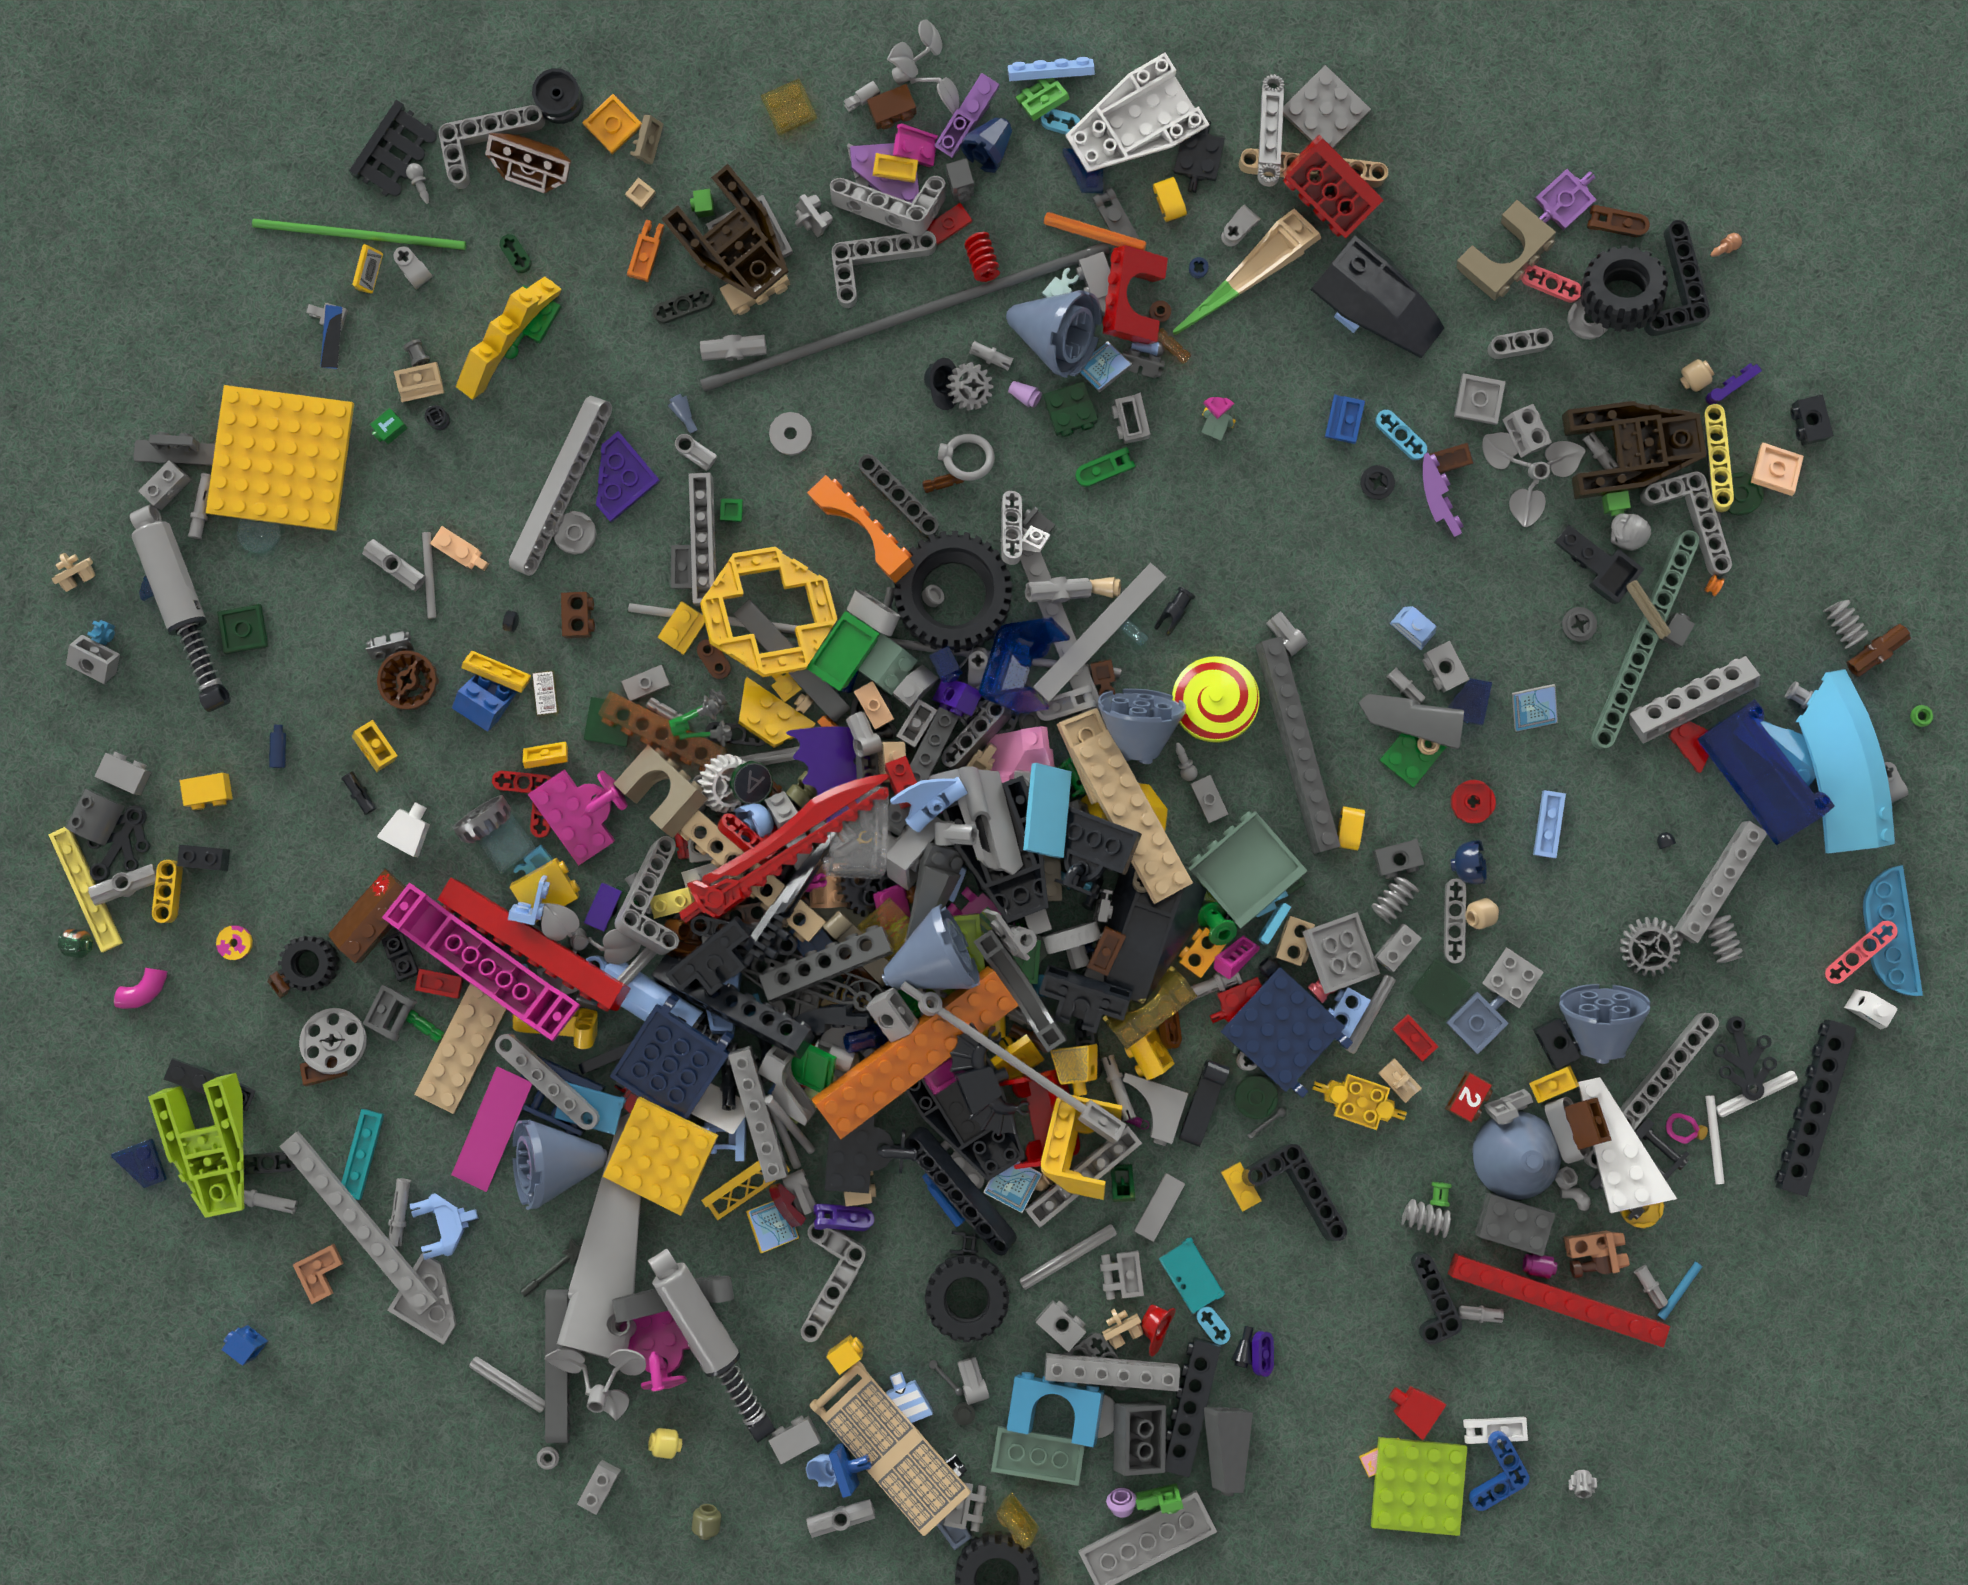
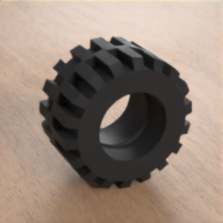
(290, 963)

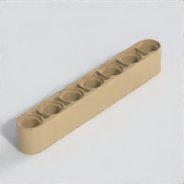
(1364, 167)

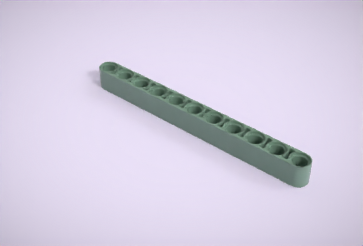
(1644, 651)

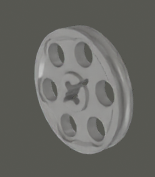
(339, 1048)

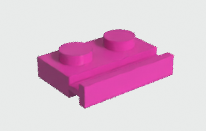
(915, 145)

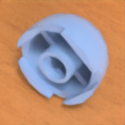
(756, 818)

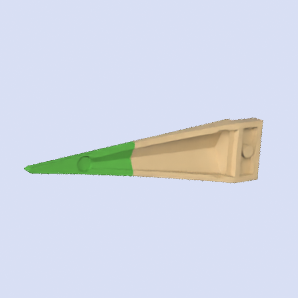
(1279, 247)

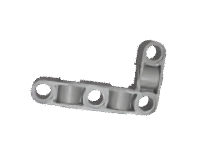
(889, 210)
(840, 1245)

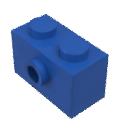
(244, 1344)

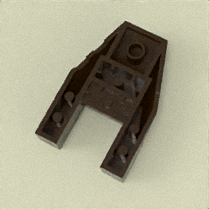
(739, 247)
(1647, 444)

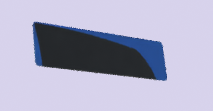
(331, 336)

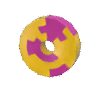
(225, 947)

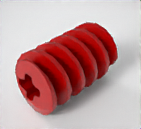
(981, 257)

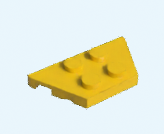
(768, 715)

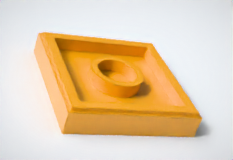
(612, 124)

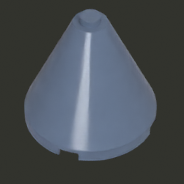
(1059, 329)
(934, 956)
(1516, 1157)
(550, 1162)

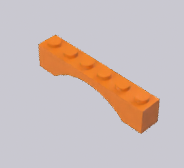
(833, 501)

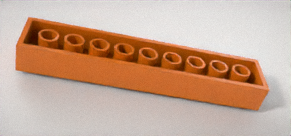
(907, 1060)

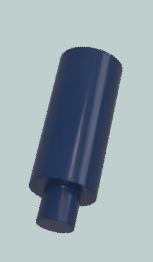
(277, 751)

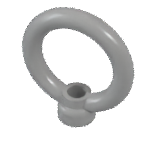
(946, 453)

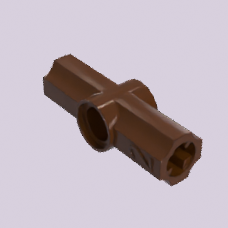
(1878, 650)

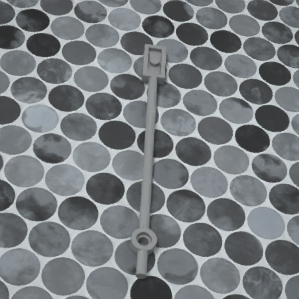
(1091, 1113)

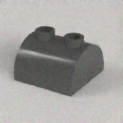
(94, 817)

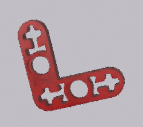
(507, 787)
(737, 824)

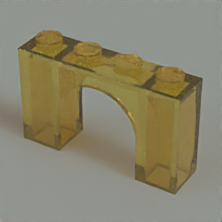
(1172, 997)

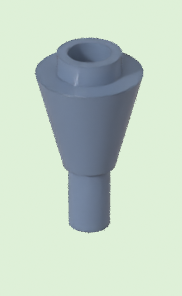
(681, 408)

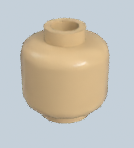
(1696, 375)
(1482, 913)

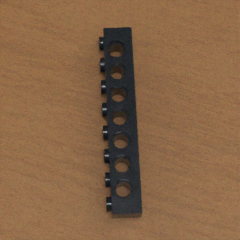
(794, 1044)
(1825, 1102)

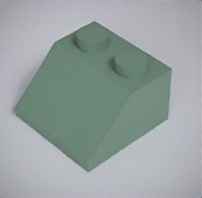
(887, 664)

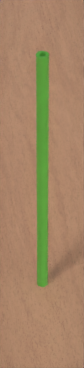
(359, 234)

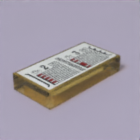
(545, 693)

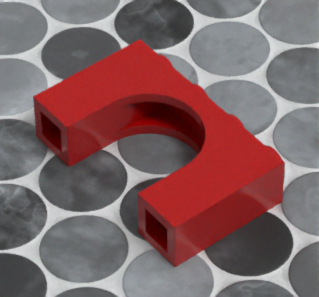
(1119, 317)

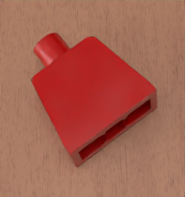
(1417, 1409)

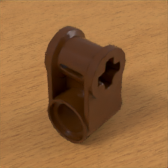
(684, 930)

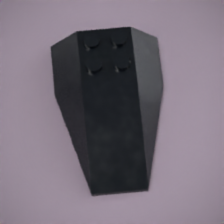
(1016, 893)

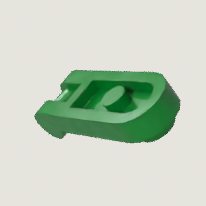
(1104, 468)

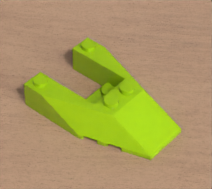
(209, 1156)

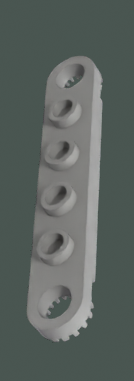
(1270, 130)
(547, 1081)

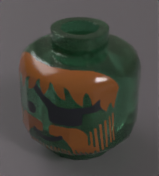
(75, 943)

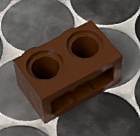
(571, 616)

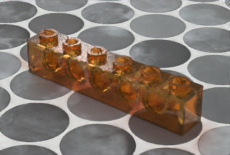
(615, 703)

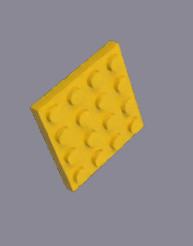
(660, 1156)

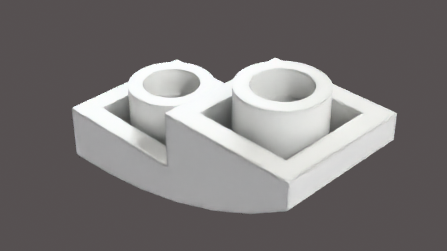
(1032, 539)

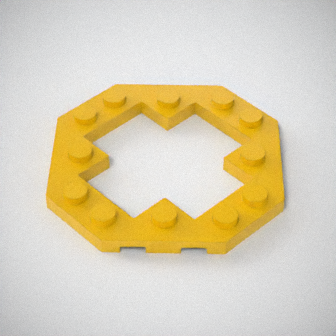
(744, 647)

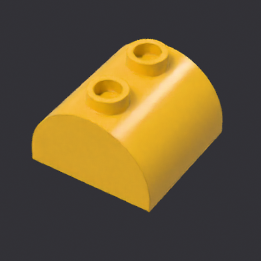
(1150, 1055)

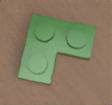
(1166, 1496)

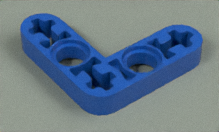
(1507, 1477)

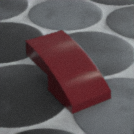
(782, 1199)

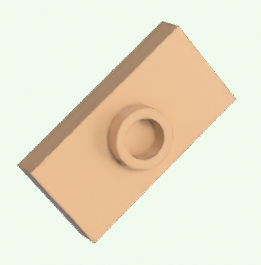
(873, 705)

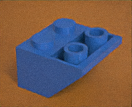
(483, 701)

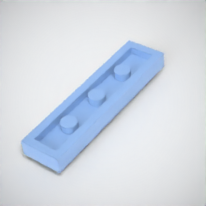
(1042, 69)

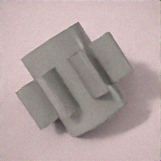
(1582, 1484)

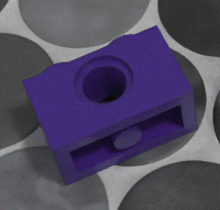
(957, 697)

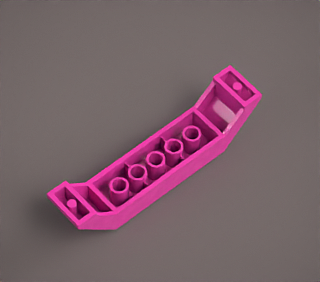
(481, 962)

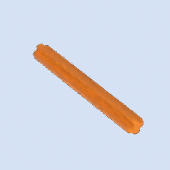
(1092, 231)

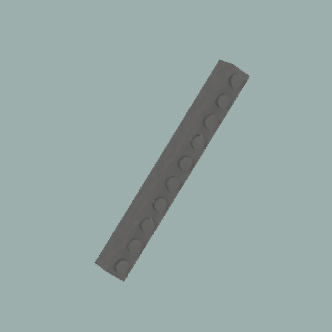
(1297, 745)

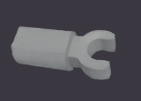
(861, 96)

